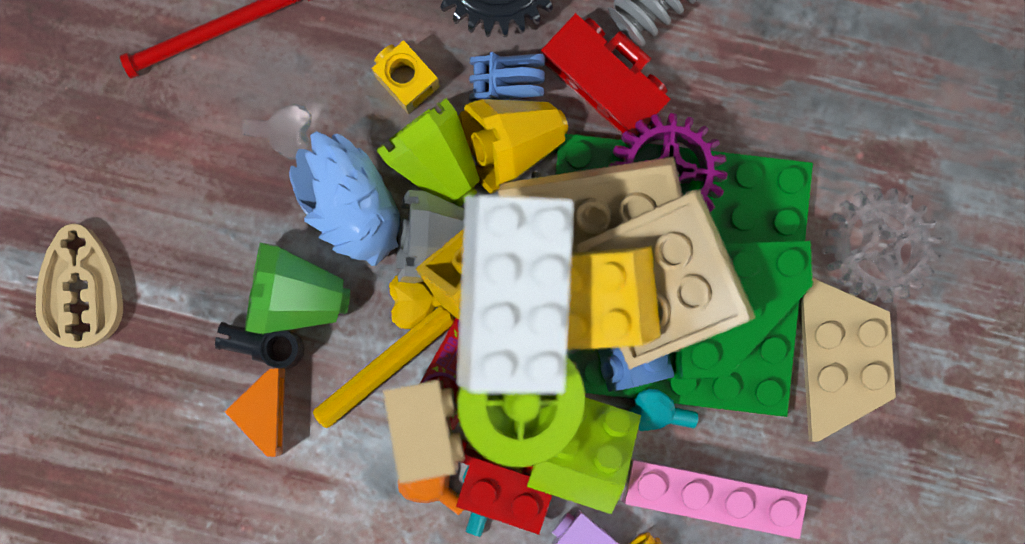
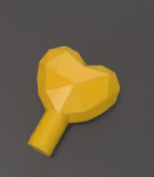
(412, 303)

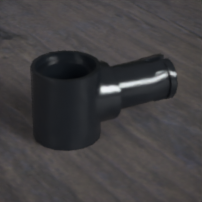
(259, 345)

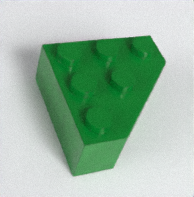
(773, 281)

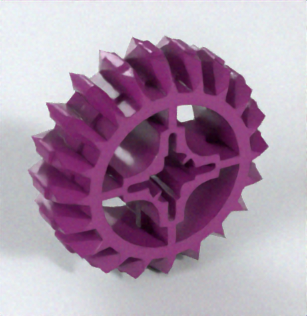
(671, 134)

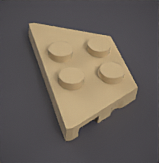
(844, 358)

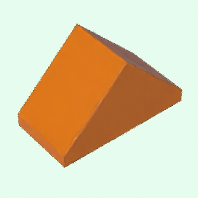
(261, 412)

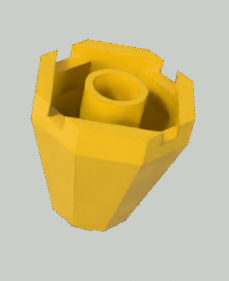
(510, 137)

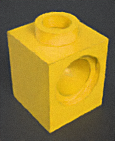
(408, 94)

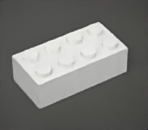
(514, 294)

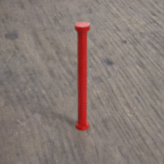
(199, 35)

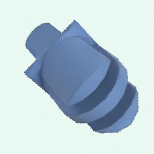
(507, 76)

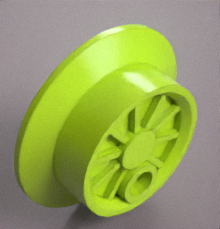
(523, 426)

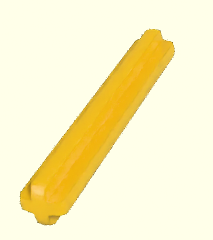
(383, 367)

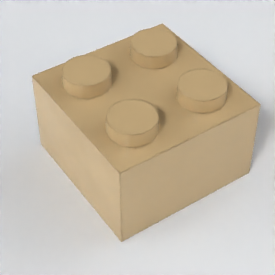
(423, 431)

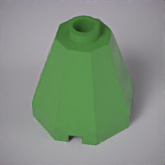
(292, 293)

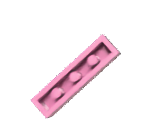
(714, 498)

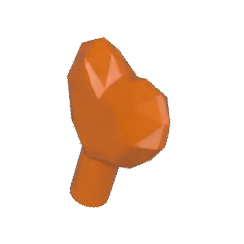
(430, 491)

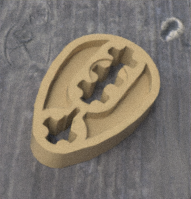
(54, 296)

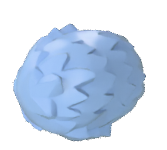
(345, 198)

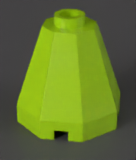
(434, 155)

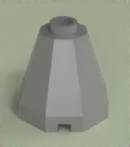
(426, 230)

